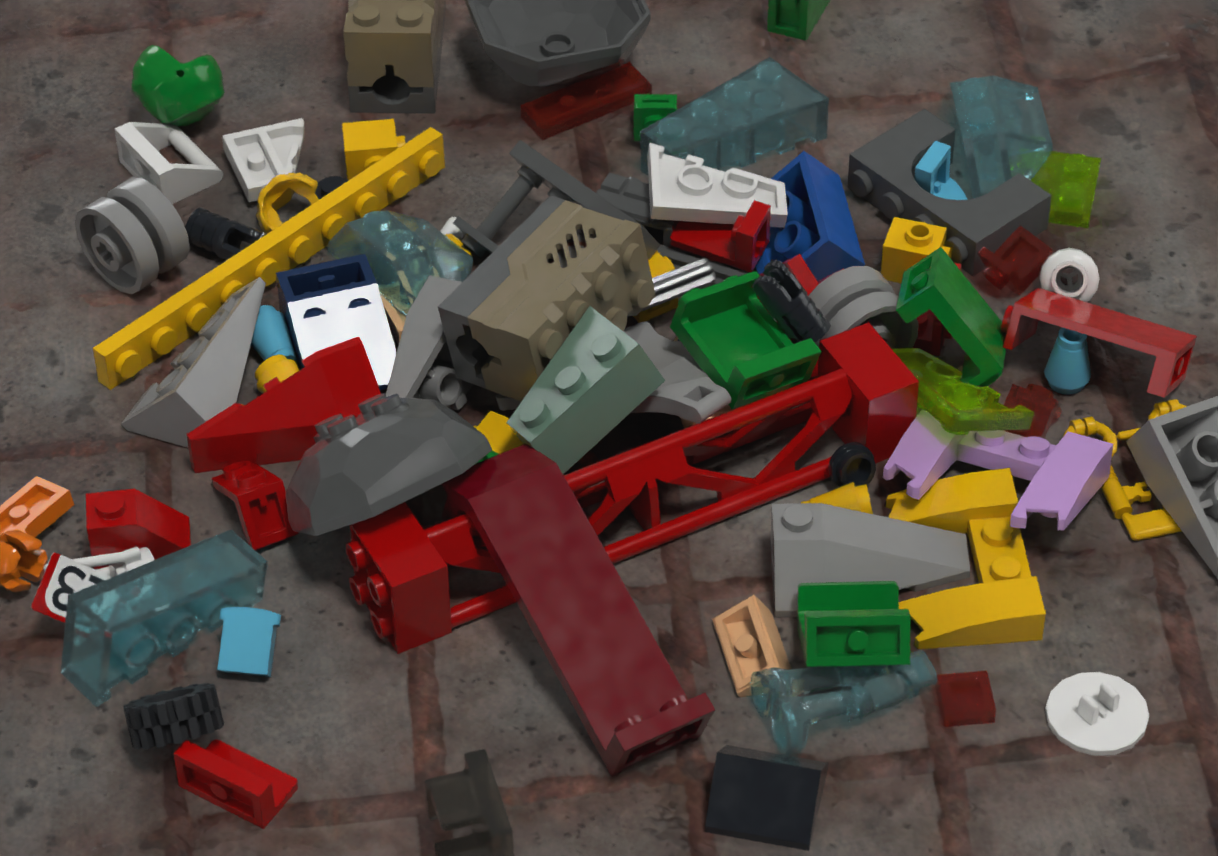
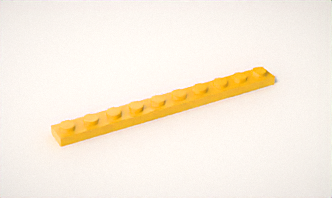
(277, 251)

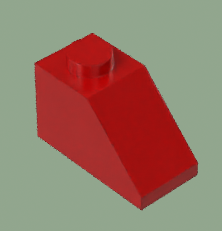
(133, 519)

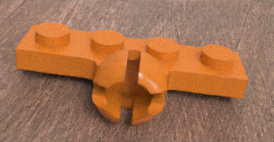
(21, 521)

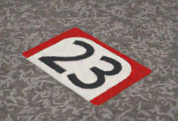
(59, 580)

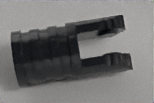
(218, 233)
(790, 304)

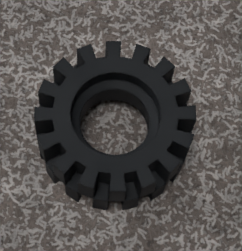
(173, 716)

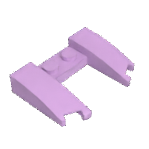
(1060, 474)

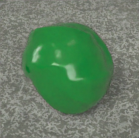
(176, 90)

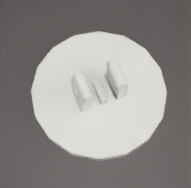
(1097, 714)

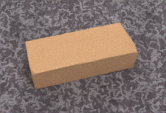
(749, 642)

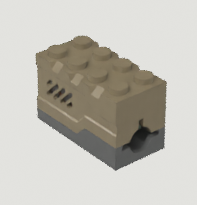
(393, 55)
(537, 287)

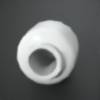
(1082, 264)

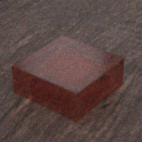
(965, 698)

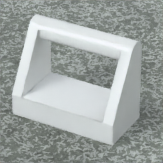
(139, 154)

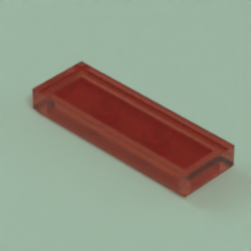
(584, 101)

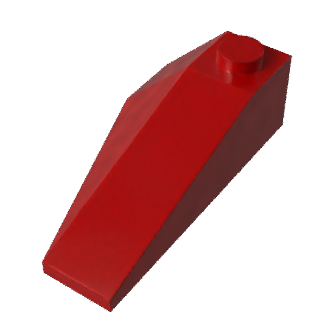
(283, 419)

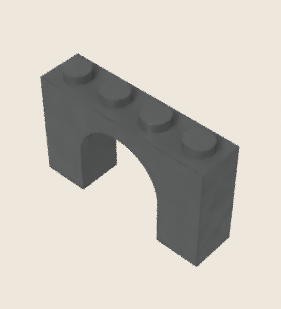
(886, 179)

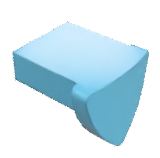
(934, 171)
(247, 640)

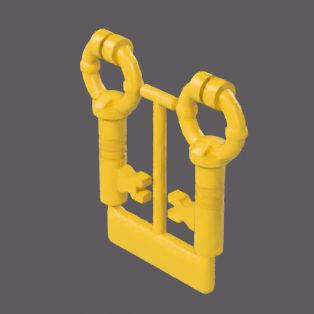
(1120, 497)

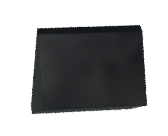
(765, 797)

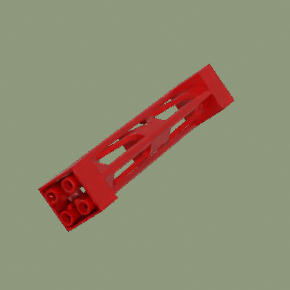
(858, 392)

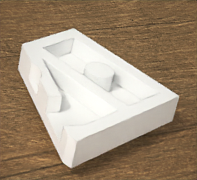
(264, 153)

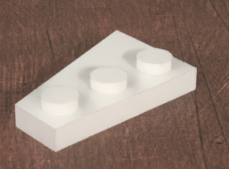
(703, 194)

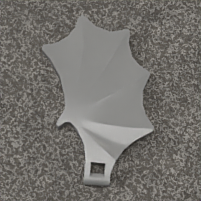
(687, 388)

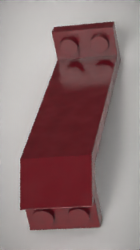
(577, 606)

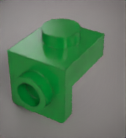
(650, 109)

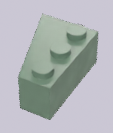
(584, 391)

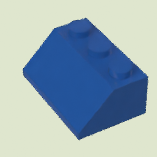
(817, 220)

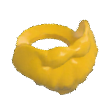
(280, 192)

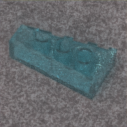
(742, 119)
(155, 610)

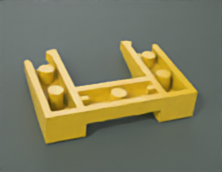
(1007, 599)

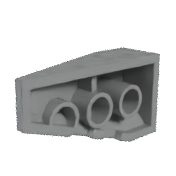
(423, 357)
(204, 375)
(1181, 469)
(854, 546)

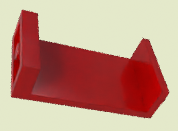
(1170, 346)

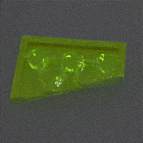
(957, 404)

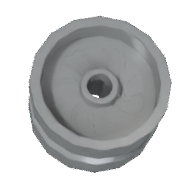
(132, 235)
(861, 297)

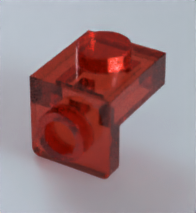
(1015, 261)
(1040, 402)

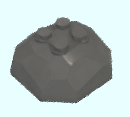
(558, 38)
(378, 461)

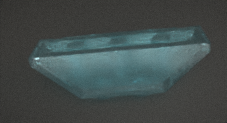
(999, 130)
(401, 254)

